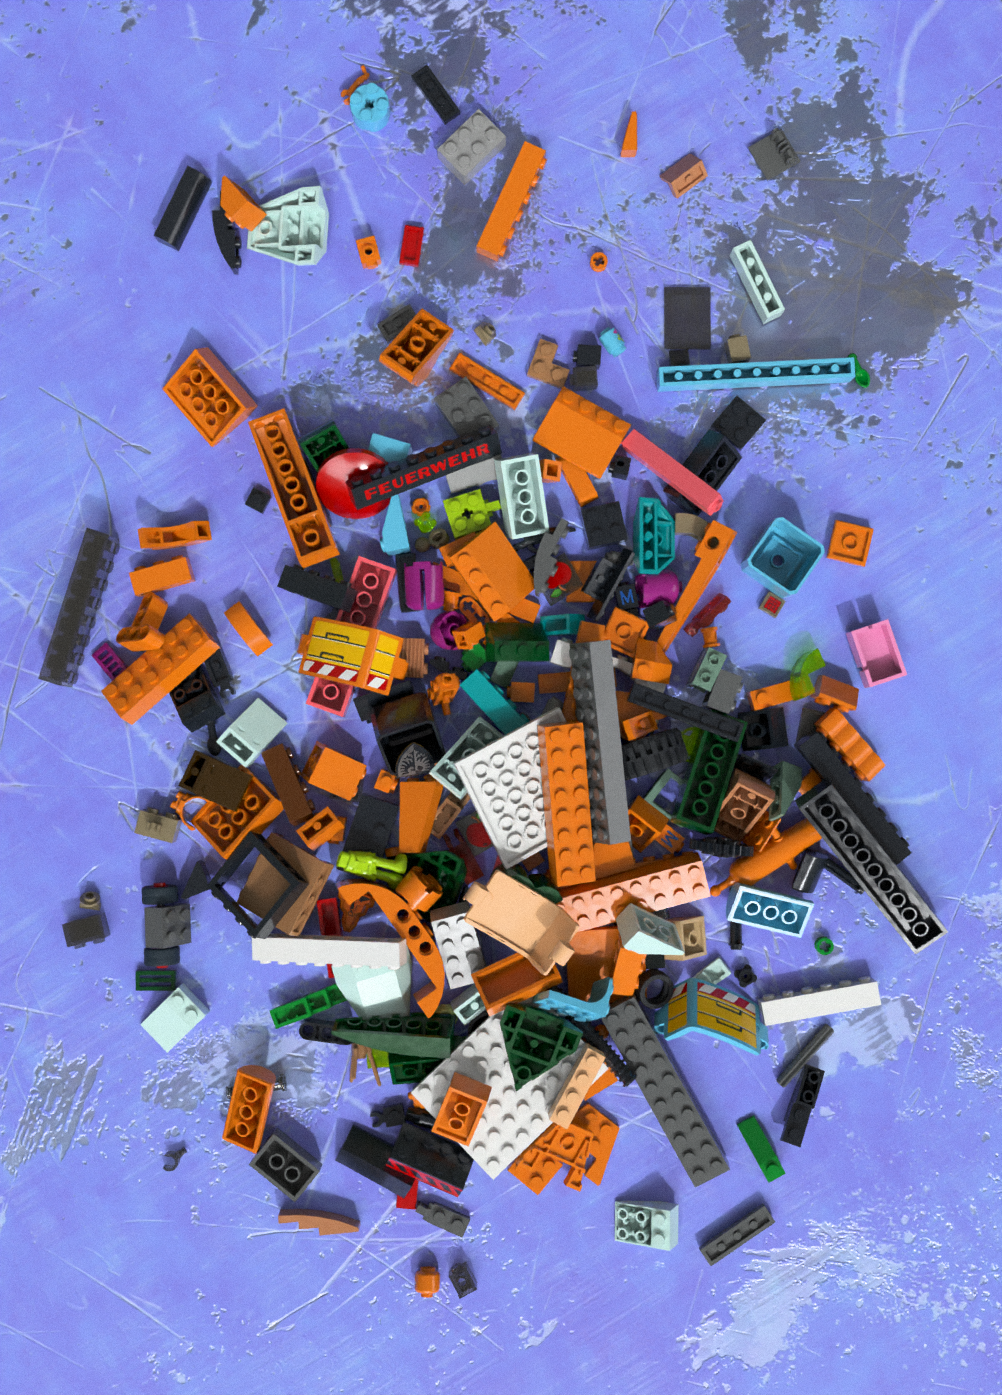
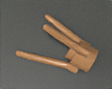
(360, 1052)

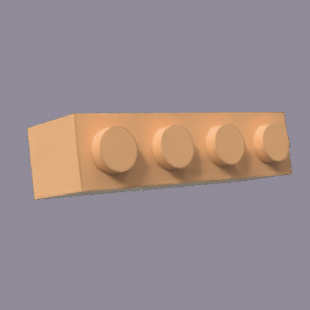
(576, 1086)

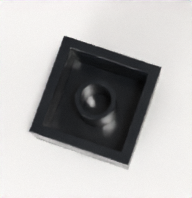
(603, 525)

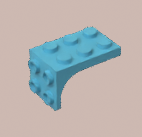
(593, 1009)

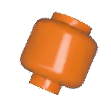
(427, 1281)

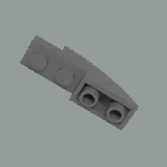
(544, 563)

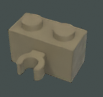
(158, 825)

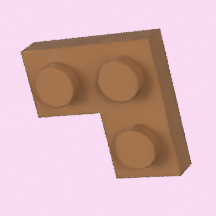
(543, 368)

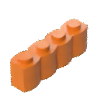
(850, 745)

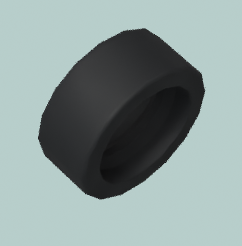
(664, 995)

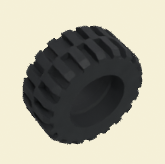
(653, 753)

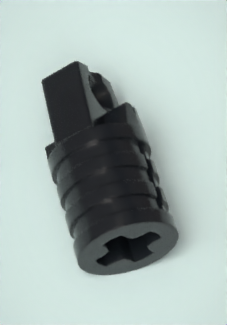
(420, 1117)

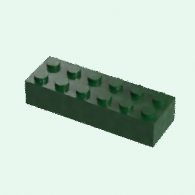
(706, 780)

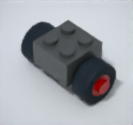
(165, 925)

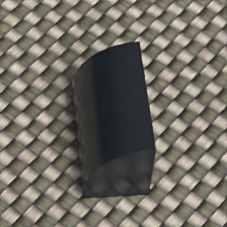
(809, 871)

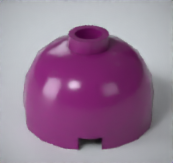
(442, 628)

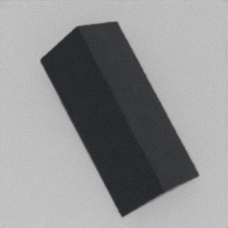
(368, 1157)

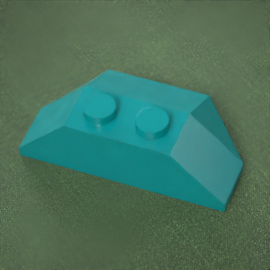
(652, 536)

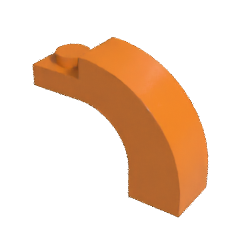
(174, 536)

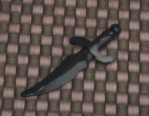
(532, 540)

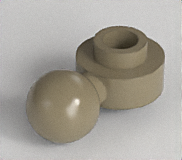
(436, 539)

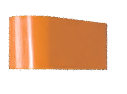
(578, 482)

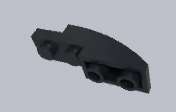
(227, 239)
(801, 1104)

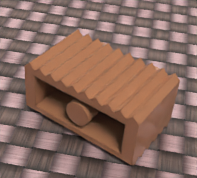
(414, 653)

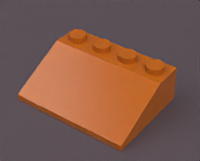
(209, 396)
(581, 432)
(493, 571)
(227, 828)

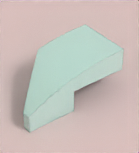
(714, 972)

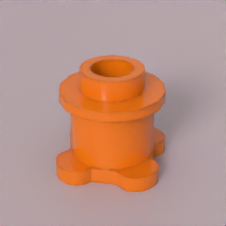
(451, 600)

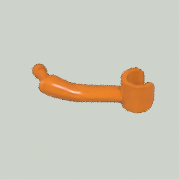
(357, 82)

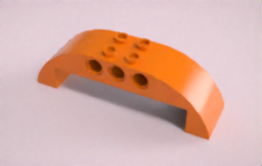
(427, 956)

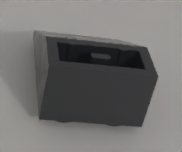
(196, 701)

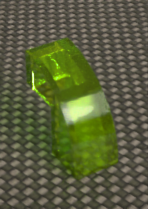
(799, 679)

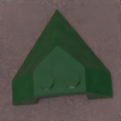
(446, 869)
(535, 1041)

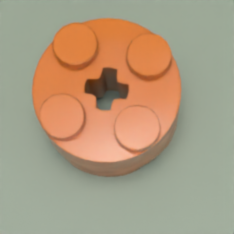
(419, 889)

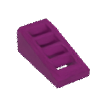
(105, 667)

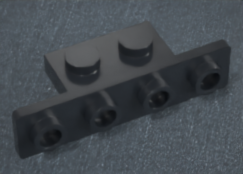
(604, 581)

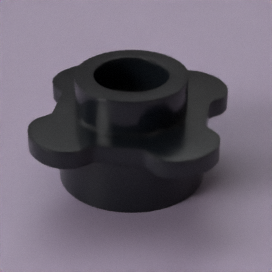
(751, 977)

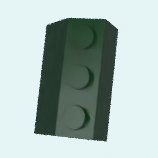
(516, 642)

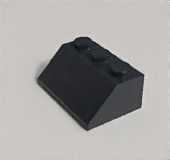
(366, 702)

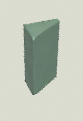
(503, 673)

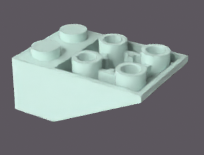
(251, 732)
(647, 1223)

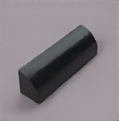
(182, 208)

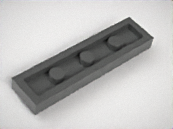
(736, 1234)

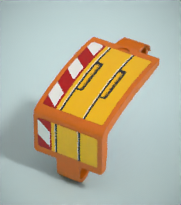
(352, 655)

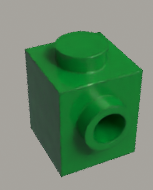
(473, 658)

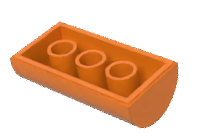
(249, 1107)

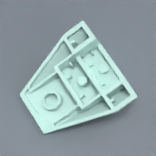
(293, 227)
(376, 990)

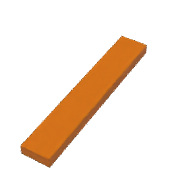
(453, 581)

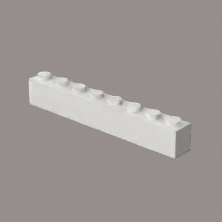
(331, 950)

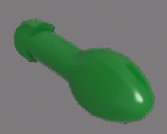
(861, 375)

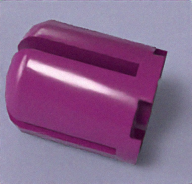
(433, 585)

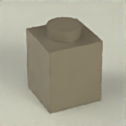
(737, 349)

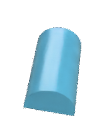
(768, 909)

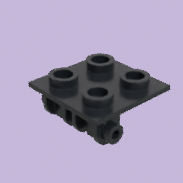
(754, 767)

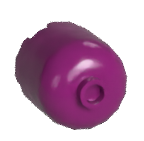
(657, 587)

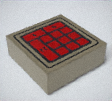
(772, 604)

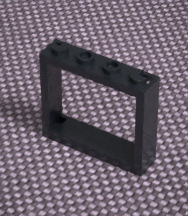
(284, 903)

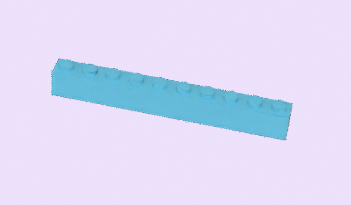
(755, 374)

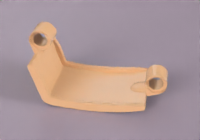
(522, 920)

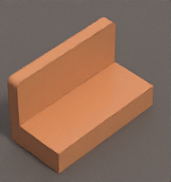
(684, 175)

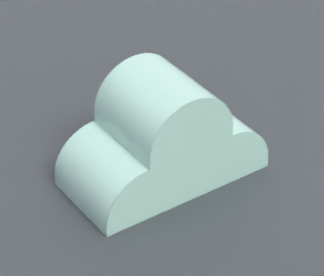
(476, 737)

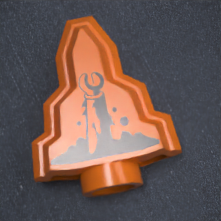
(354, 911)

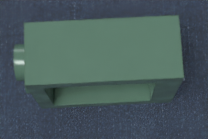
(657, 787)

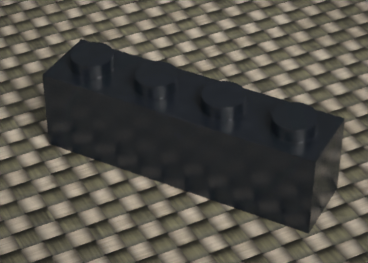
(317, 588)

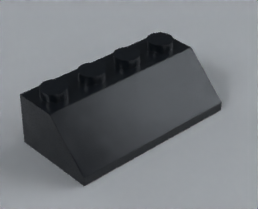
(711, 462)

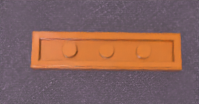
(487, 381)

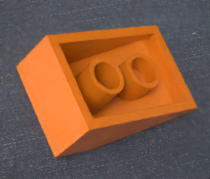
(461, 1109)

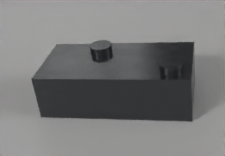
(371, 826)

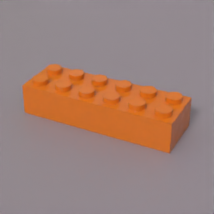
(160, 669)

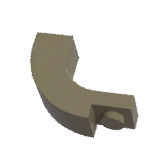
(692, 526)

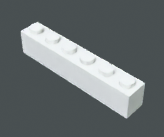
(819, 1001)

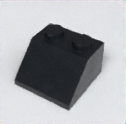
(764, 729)

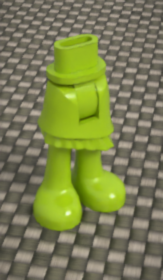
(365, 865)

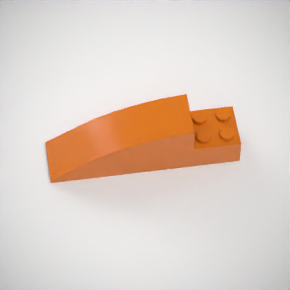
(294, 488)

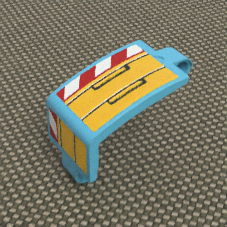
(713, 1012)

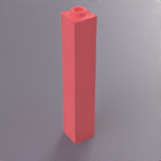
(672, 472)

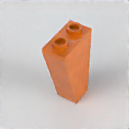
(417, 813)

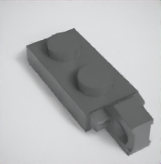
(443, 1217)

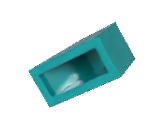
(561, 624)

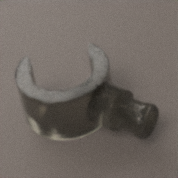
(176, 1155)

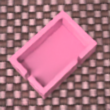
(876, 653)

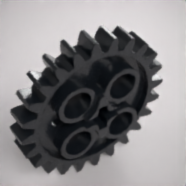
(721, 847)

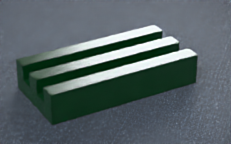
(172, 987)

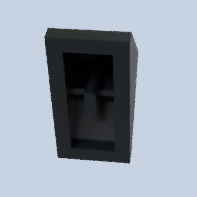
(198, 881)

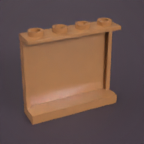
(267, 885)

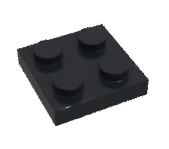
(738, 422)

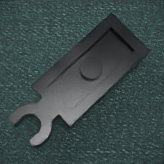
(220, 672)

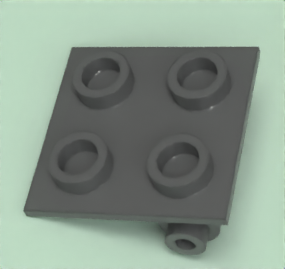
(774, 154)

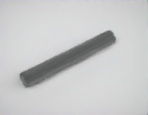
(805, 1055)

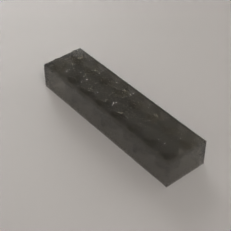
(79, 608)

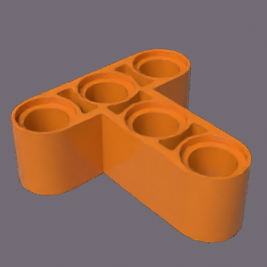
(144, 632)

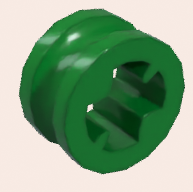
(818, 942)

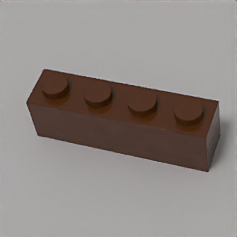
(288, 784)

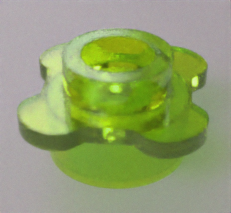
(427, 527)

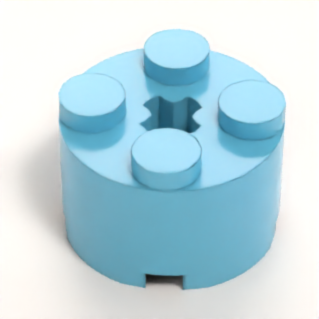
(360, 102)

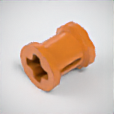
(710, 637)

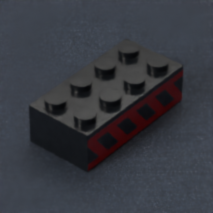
(430, 1159)

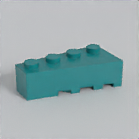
(492, 703)

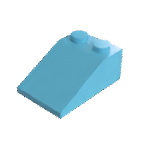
(394, 532)

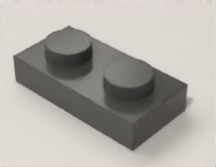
(396, 323)

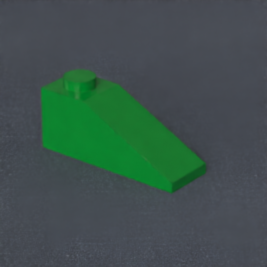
(761, 1149)

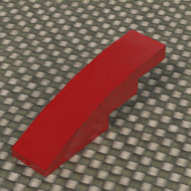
(329, 922)

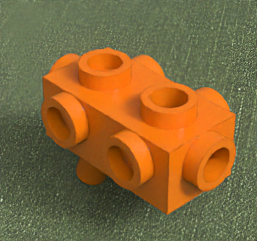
(444, 690)

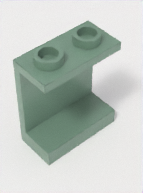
(706, 669)

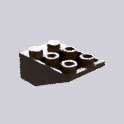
(215, 780)

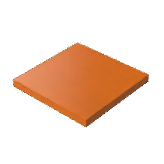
(592, 961)

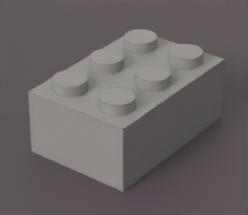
(471, 147)

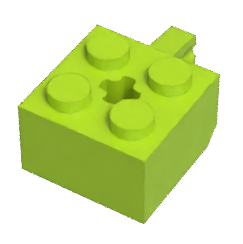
(474, 504)

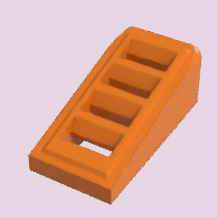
(629, 145)

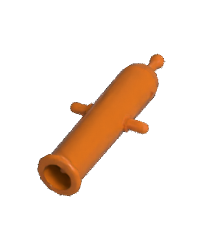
(778, 850)

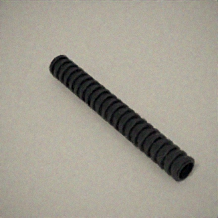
(594, 1039)

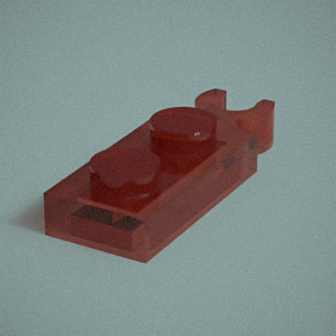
(707, 614)

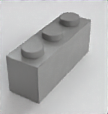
(472, 475)

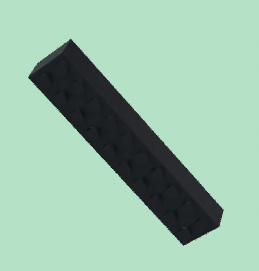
(871, 865)

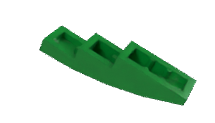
(307, 1005)

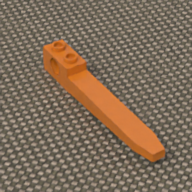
(707, 567)

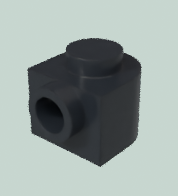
(620, 467)

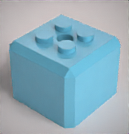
(795, 547)

